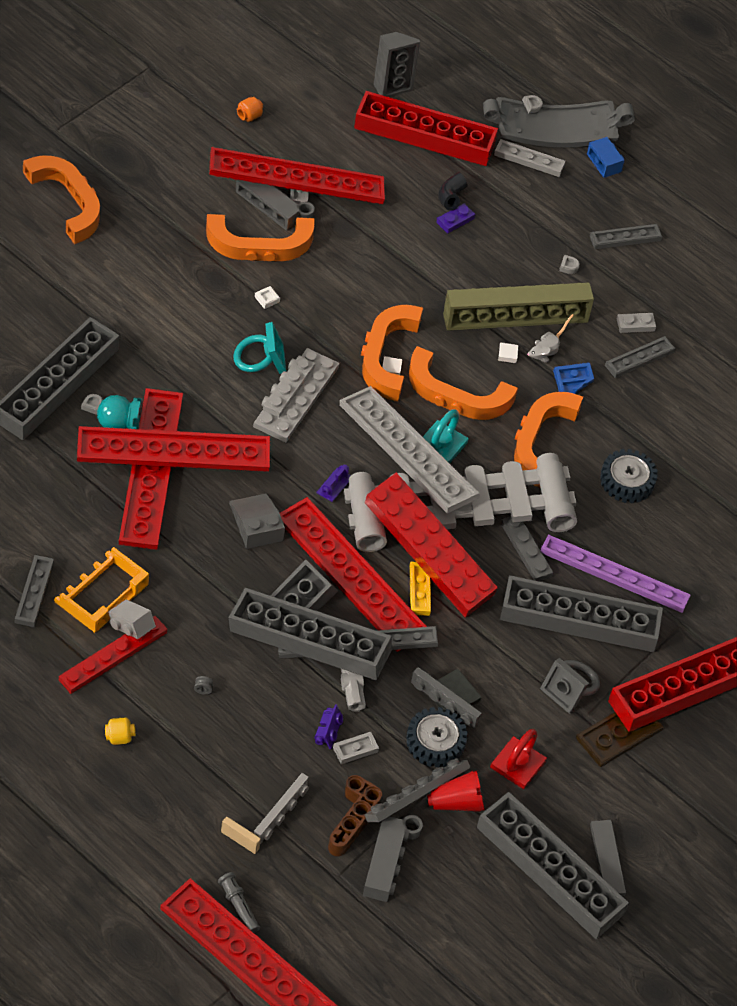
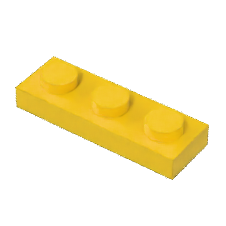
(419, 590)

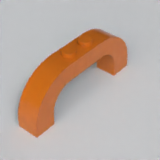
(61, 170)
(259, 248)
(392, 319)
(453, 398)
(550, 405)

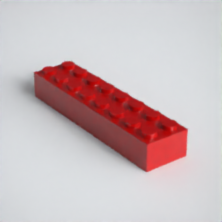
(426, 128)
(430, 545)
(676, 686)

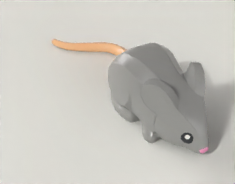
(548, 345)

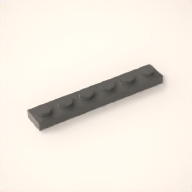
(414, 792)

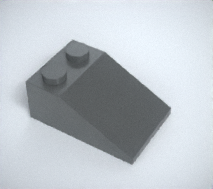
(258, 520)
(306, 588)

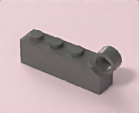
(274, 203)
(386, 855)

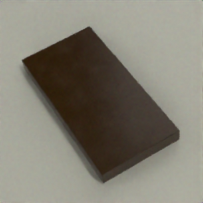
(611, 738)

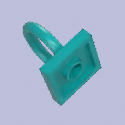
(273, 349)
(445, 438)

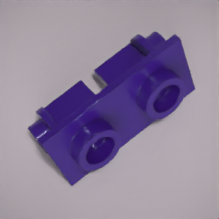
(335, 483)
(332, 720)

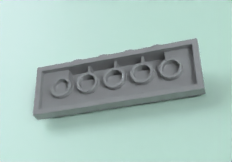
(295, 394)

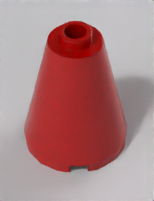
(458, 794)

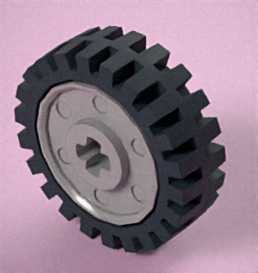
(628, 476)
(436, 736)

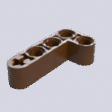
(352, 819)

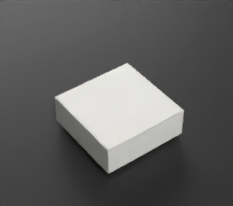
(267, 297)
(508, 352)
(392, 365)

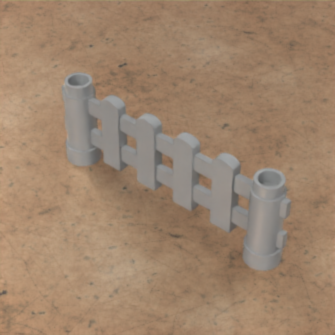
(550, 474)

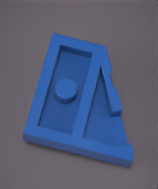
(573, 377)

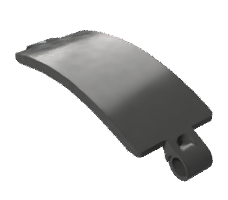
(558, 124)

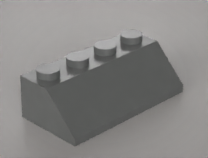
(396, 64)

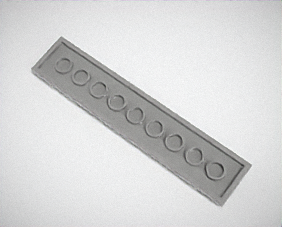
(409, 450)

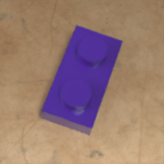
(455, 218)

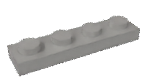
(529, 158)
(277, 813)

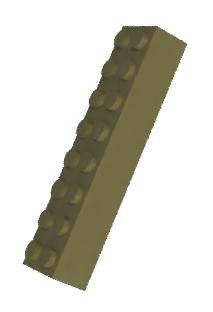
(517, 306)

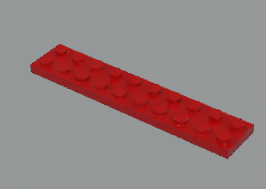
(296, 175)
(173, 448)
(150, 483)
(347, 568)
(240, 949)

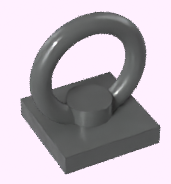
(567, 686)

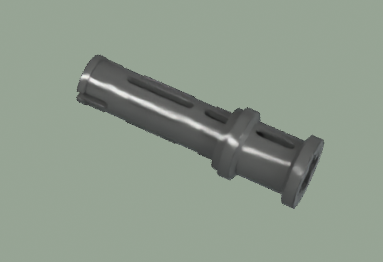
(235, 895)

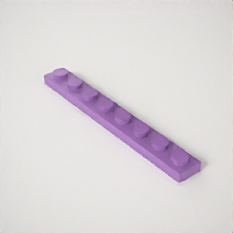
(615, 573)

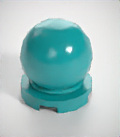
(119, 412)

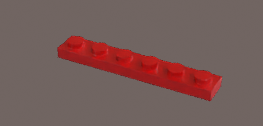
(108, 658)

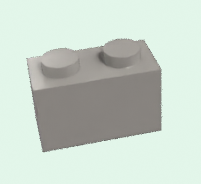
(131, 619)

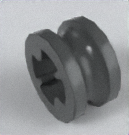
(203, 685)

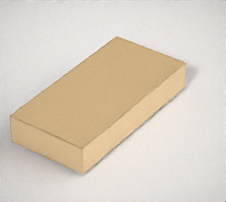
(240, 835)

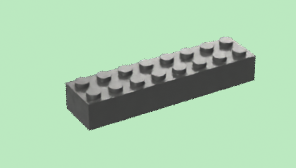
(57, 377)
(581, 613)
(310, 633)
(552, 865)

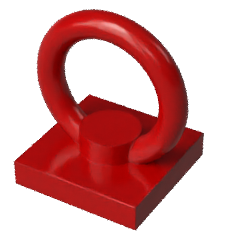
(519, 760)

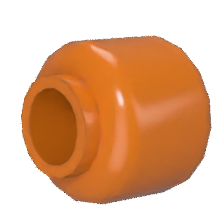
(250, 109)

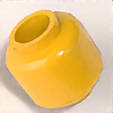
(119, 731)

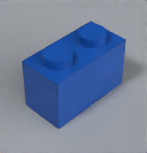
(605, 157)

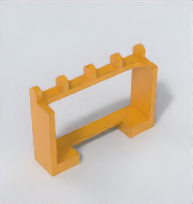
(101, 616)

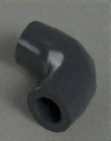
(449, 189)

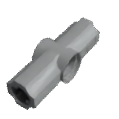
(353, 687)

